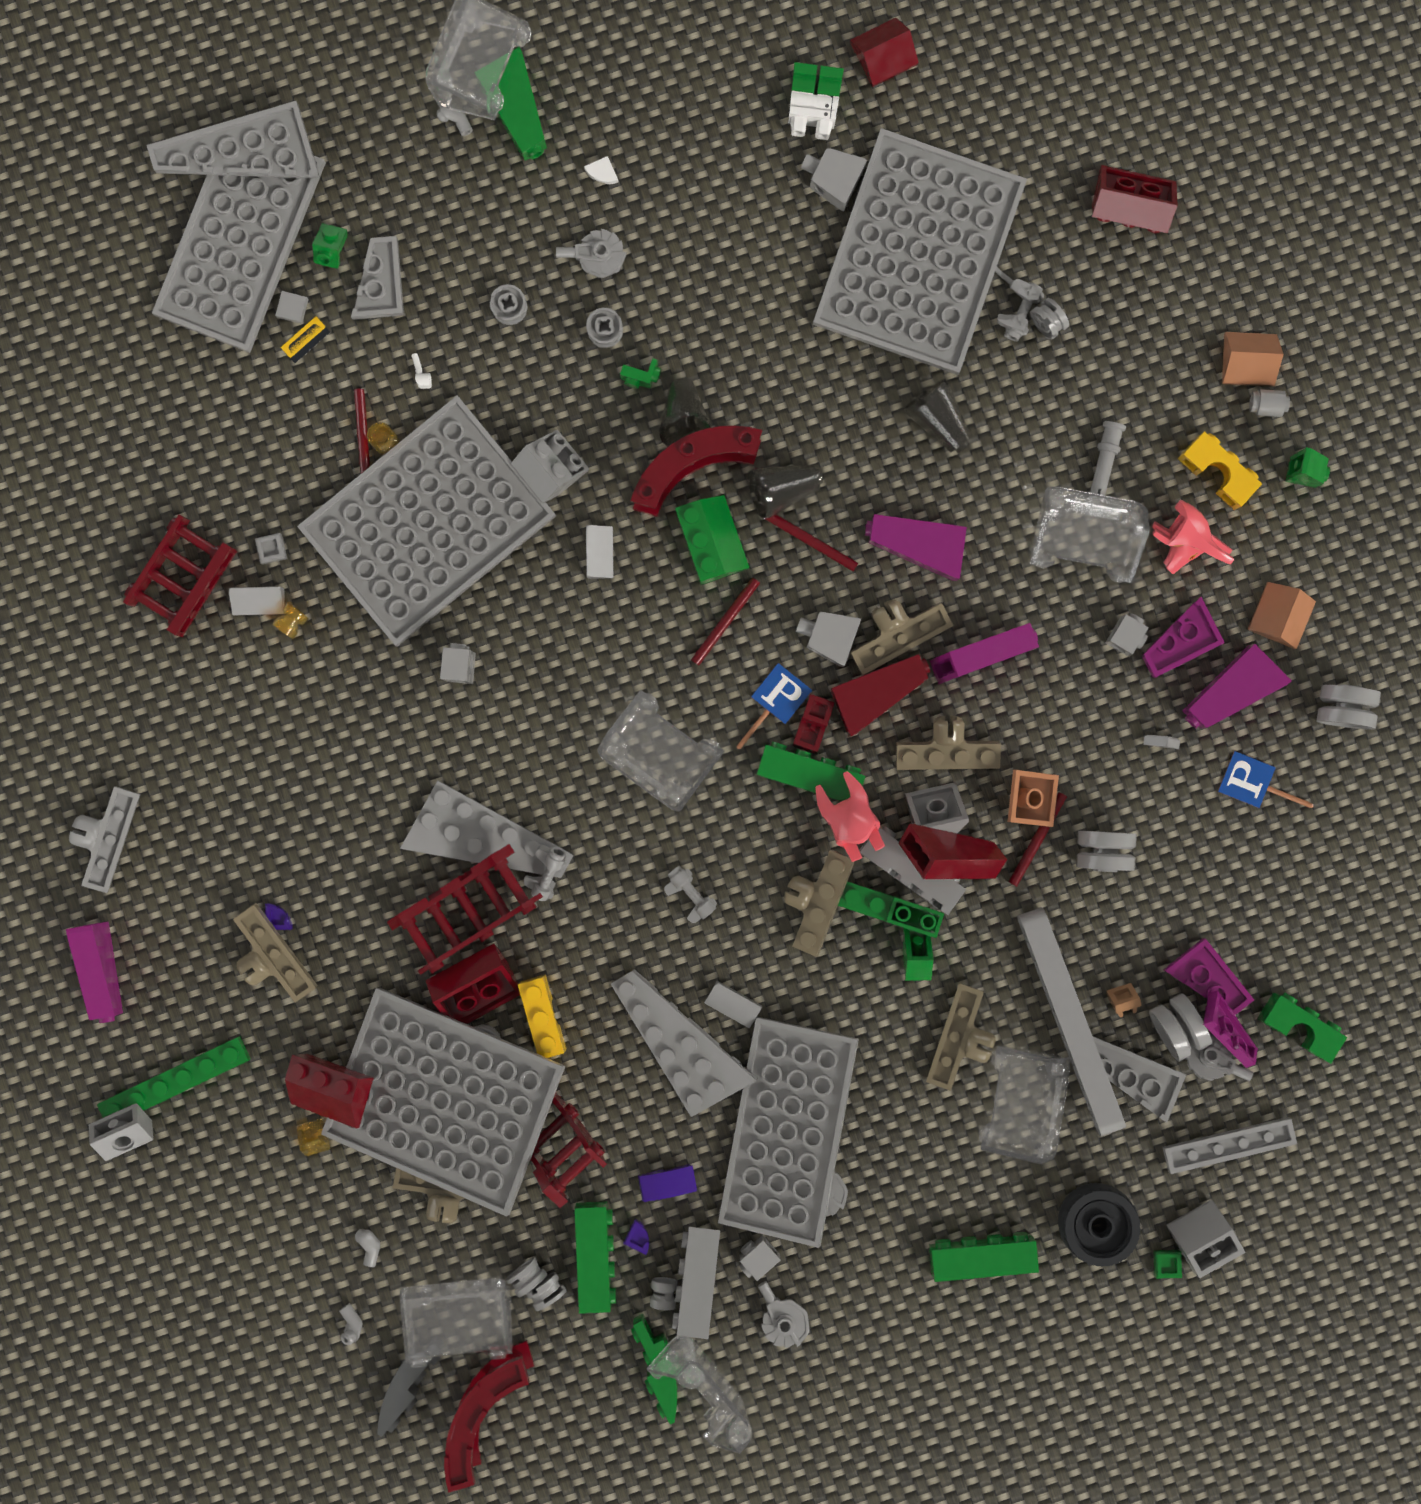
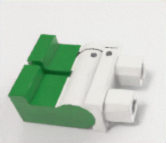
(814, 109)

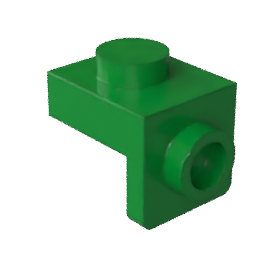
(328, 245)
(634, 377)

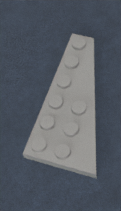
(252, 145)
(469, 831)
(687, 1054)

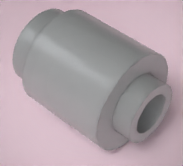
(1269, 403)

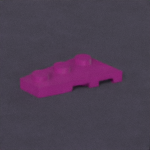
(1184, 640)
(1207, 972)
(1228, 1030)

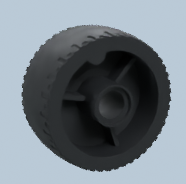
(1110, 1241)

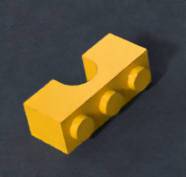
(1238, 482)
(541, 1017)

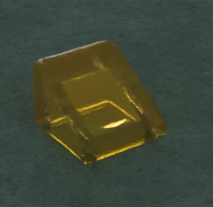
(310, 1138)

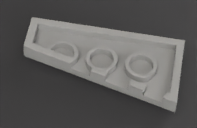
(1141, 1078)

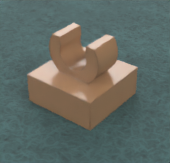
(1124, 999)

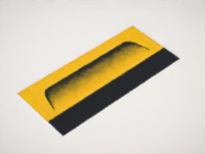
(305, 339)

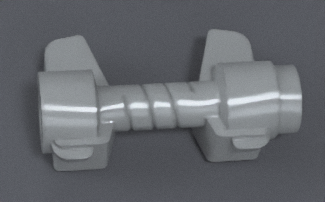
(1017, 324)
(554, 860)
(681, 880)

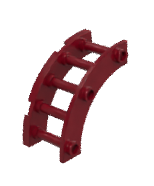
(689, 455)
(457, 889)
(545, 1170)
(487, 1387)

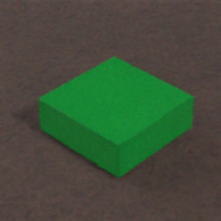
(1167, 1264)

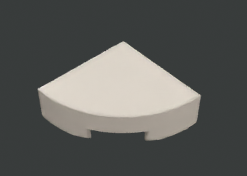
(602, 171)

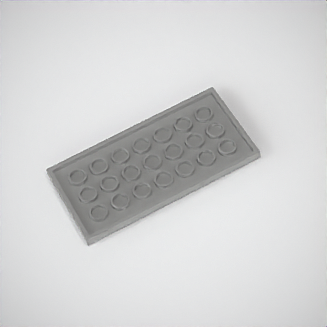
(234, 254)
(788, 1132)

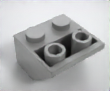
(549, 465)
(1205, 1239)

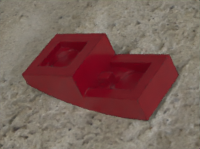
(813, 724)

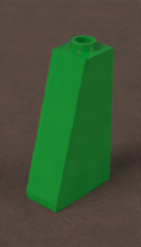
(519, 108)

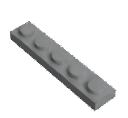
(1229, 1145)

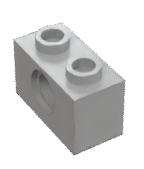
(458, 664)
(120, 1132)

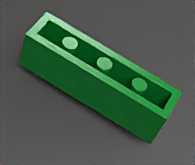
(804, 772)
(593, 1257)
(983, 1257)

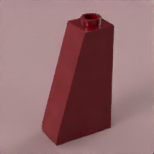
(874, 693)
(950, 855)

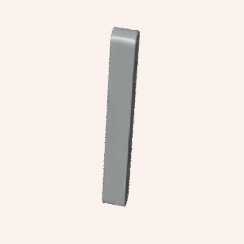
(1071, 1022)

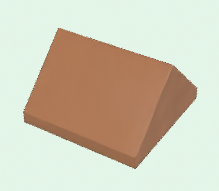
(1251, 359)
(1282, 614)
(1033, 798)

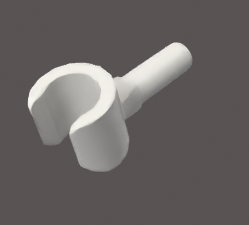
(423, 379)

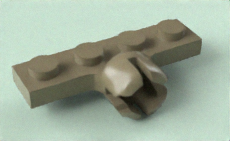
(898, 633)
(948, 750)
(818, 901)
(271, 955)
(960, 1038)
(436, 1195)

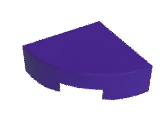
(278, 917)
(637, 1237)

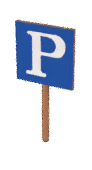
(779, 695)
(1250, 779)

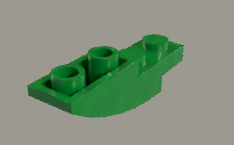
(891, 909)
(665, 1387)

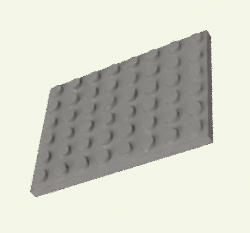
(919, 251)
(426, 521)
(448, 1101)

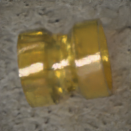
(378, 435)
(289, 622)

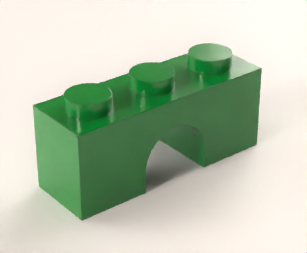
(1321, 1039)

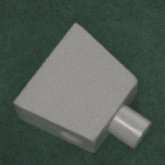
(834, 175)
(830, 635)

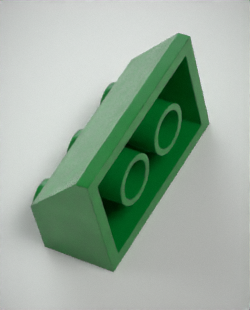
(711, 538)

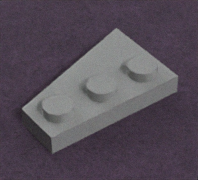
(381, 281)

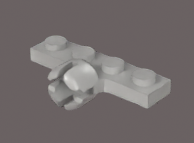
(105, 838)

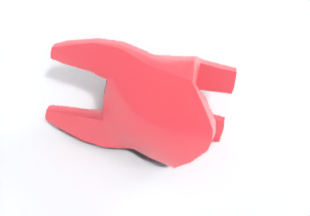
(1189, 538)
(851, 819)

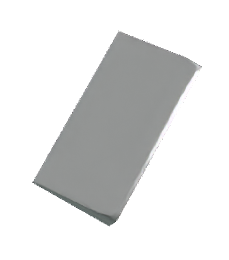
(599, 552)
(257, 600)
(733, 1004)

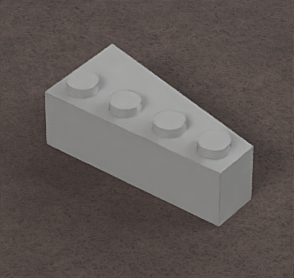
(892, 859)
(697, 1282)

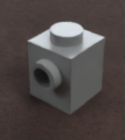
(1128, 634)
(758, 1257)

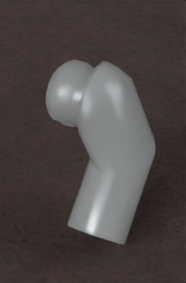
(459, 118)
(370, 1244)
(353, 1325)

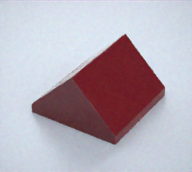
(885, 51)

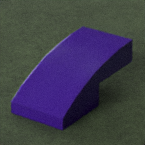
(667, 1183)

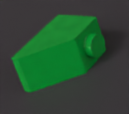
(1308, 468)
(917, 956)

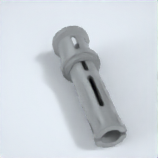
(1108, 449)

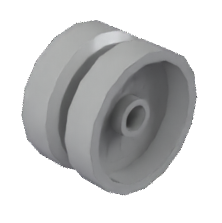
(1348, 702)
(1106, 851)
(1180, 1027)

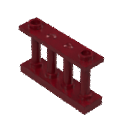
(193, 598)

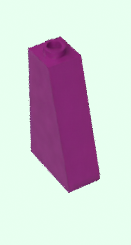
(924, 543)
(984, 653)
(1240, 684)
(96, 970)

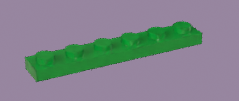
(179, 1078)

